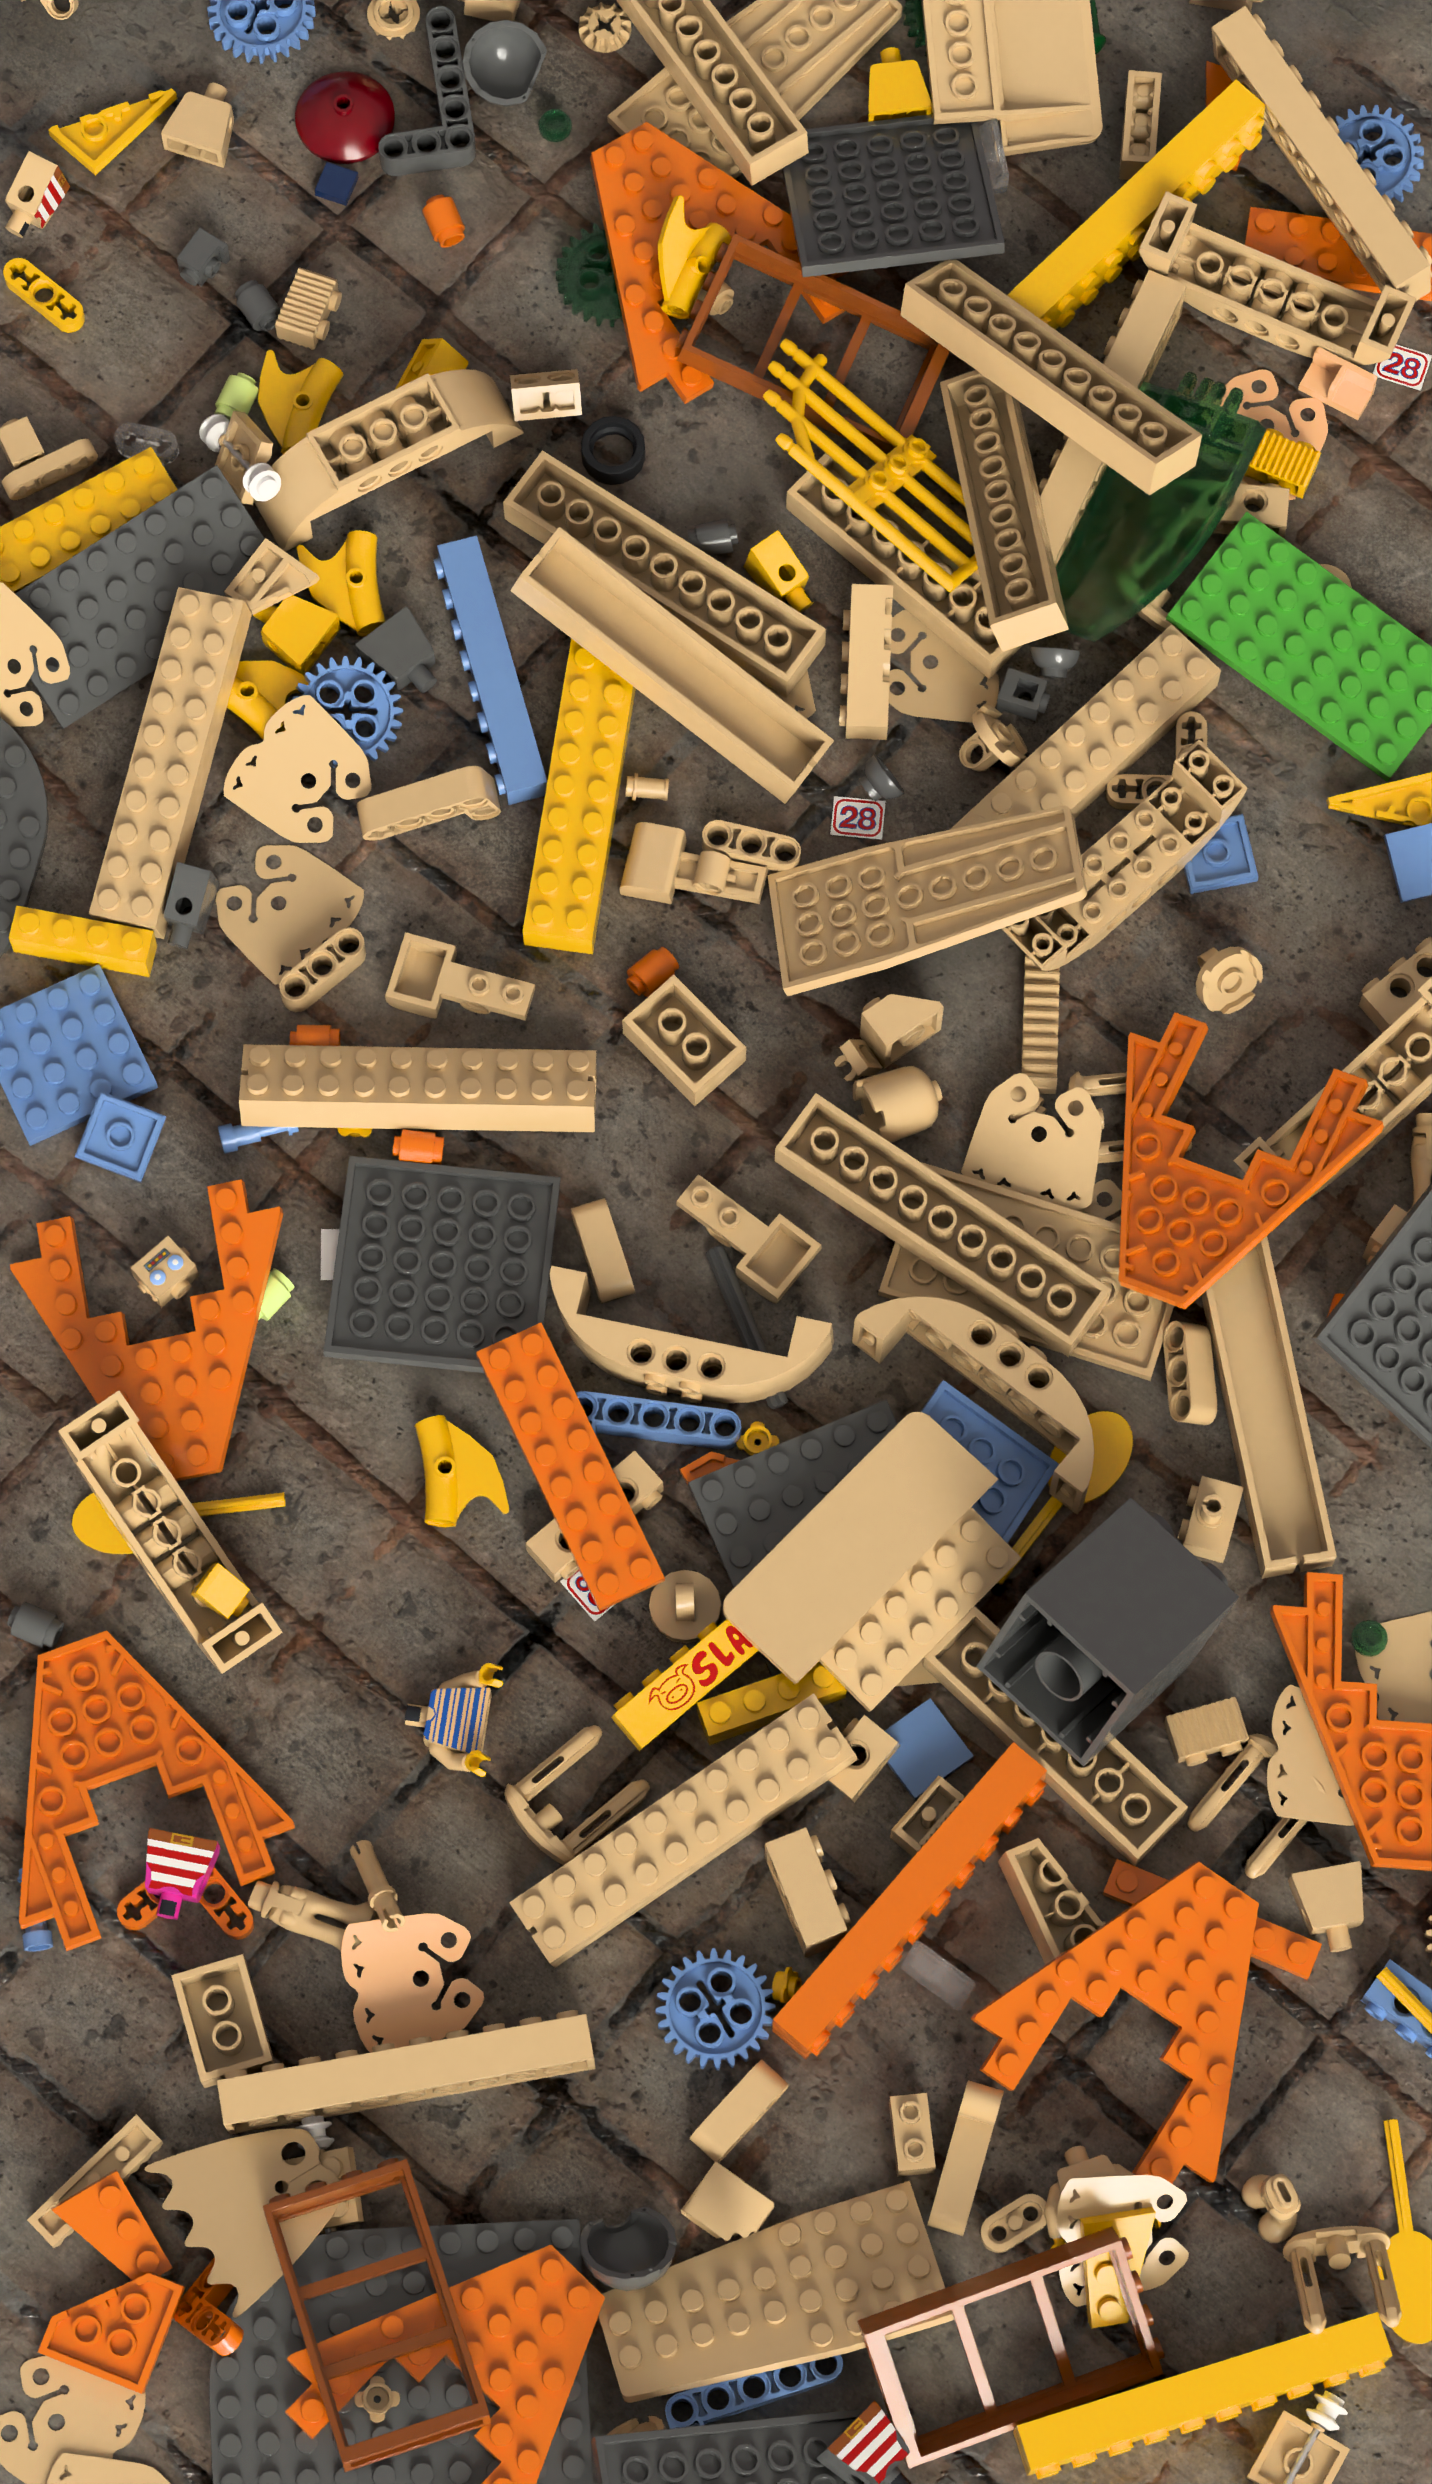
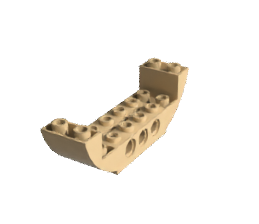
(381, 445)
(1136, 858)

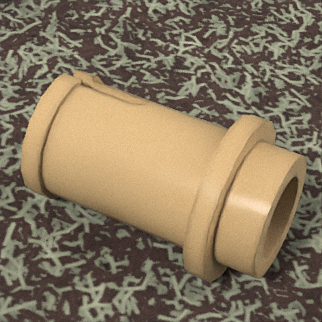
(646, 787)

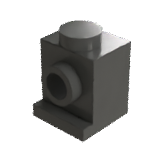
(202, 258)
(1018, 685)

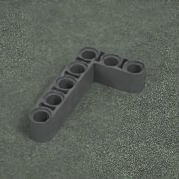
(449, 100)

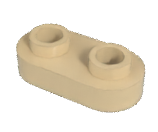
(1013, 2223)

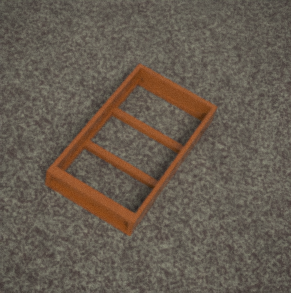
(832, 292)
(1054, 2399)
(417, 2435)

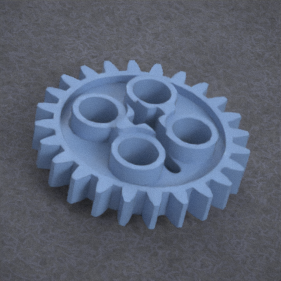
(287, 23)
(1389, 179)
(344, 681)
(744, 1992)

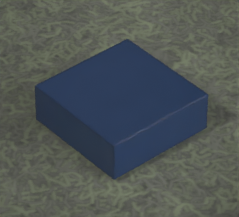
(336, 183)

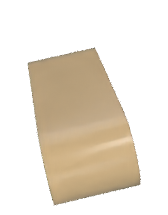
(739, 836)
(326, 954)
(602, 1250)
(1190, 1373)
(739, 2111)

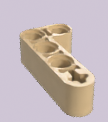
(429, 801)
(965, 2158)

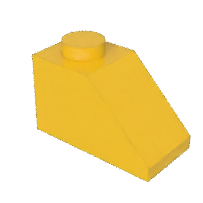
(222, 1592)

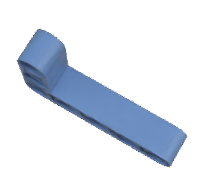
(670, 1429)
(739, 2401)

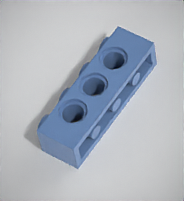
(1381, 2005)

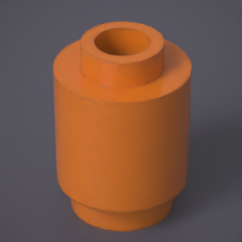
(444, 220)
(651, 971)
(315, 1035)
(418, 1147)

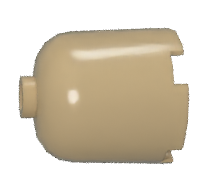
(898, 1102)

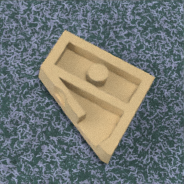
(270, 578)

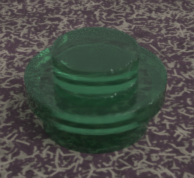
(555, 125)
(1369, 1638)

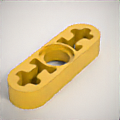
(39, 281)

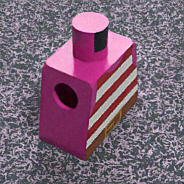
(178, 1869)

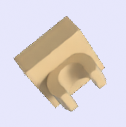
(860, 1057)

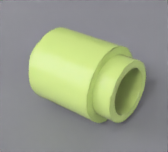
(237, 395)
(276, 1294)

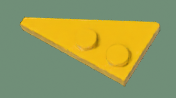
(104, 135)
(1398, 802)

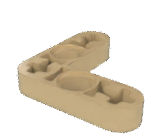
(1131, 781)

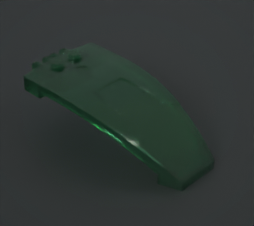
(1139, 543)

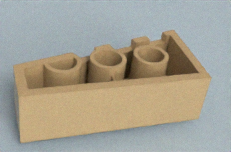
(868, 662)
(1047, 1899)

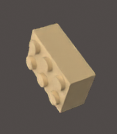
(684, 1040)
(807, 1891)
(222, 2019)

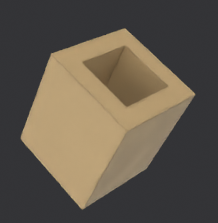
(20, 443)

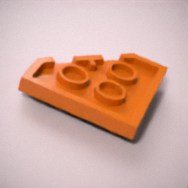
(116, 2331)

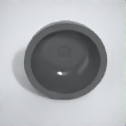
(1054, 661)
(879, 780)

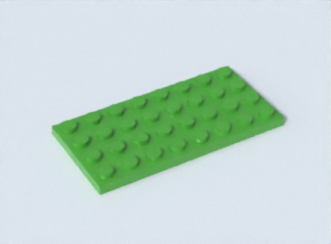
(1311, 645)

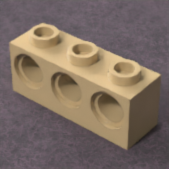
(1140, 121)

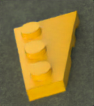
(1102, 2289)

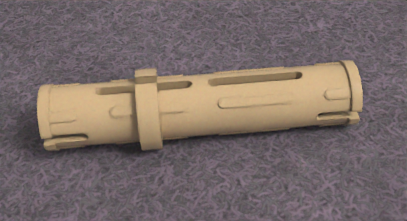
(381, 1895)

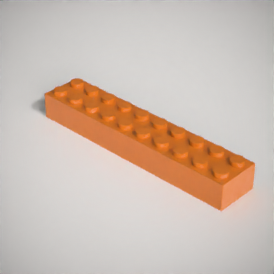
(909, 1900)

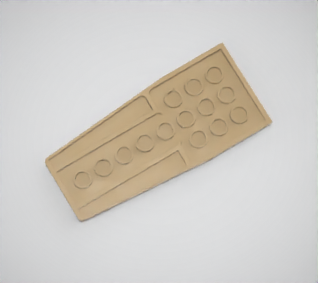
(797, 46)
(920, 895)
(773, 2297)

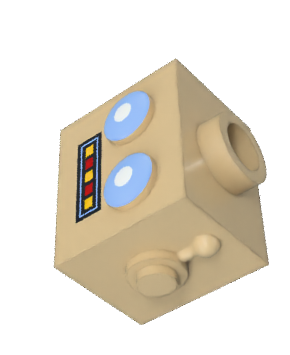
(165, 1272)

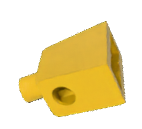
(896, 88)
(774, 561)
(298, 631)

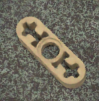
(49, 469)

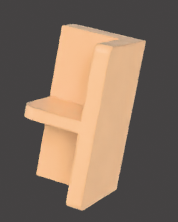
(1338, 383)

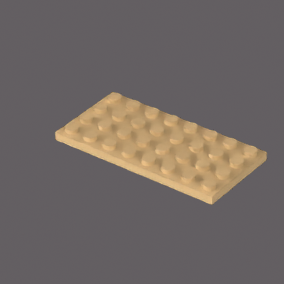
(1127, 1329)

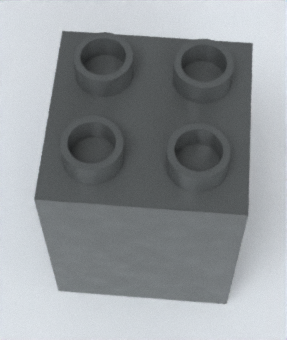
(1107, 1630)

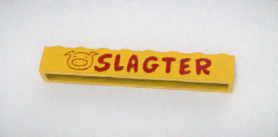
(682, 1684)

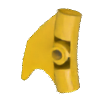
(686, 259)
(295, 401)
(349, 582)
(261, 691)
(471, 1473)

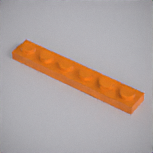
(1270, 1942)

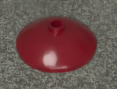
(347, 133)

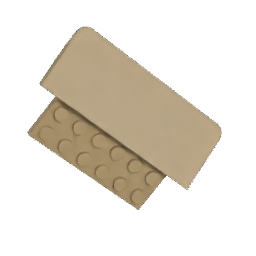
(1017, 64)
(877, 1565)

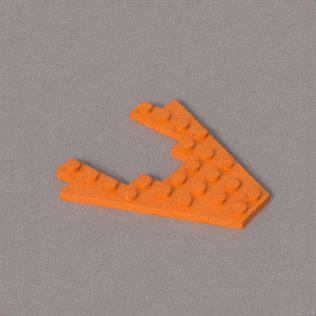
(635, 189)
(1191, 1221)
(178, 1384)
(99, 1723)
(1377, 1763)
(1182, 1957)
(525, 2340)

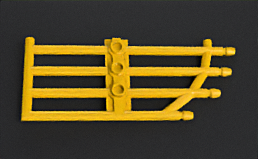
(881, 480)

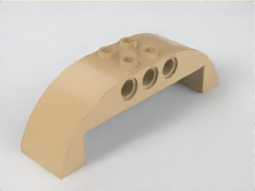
(1269, 294)
(1398, 1081)
(998, 1366)
(743, 1372)
(161, 1528)

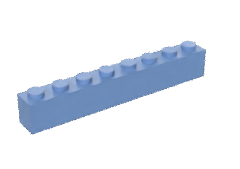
(492, 670)

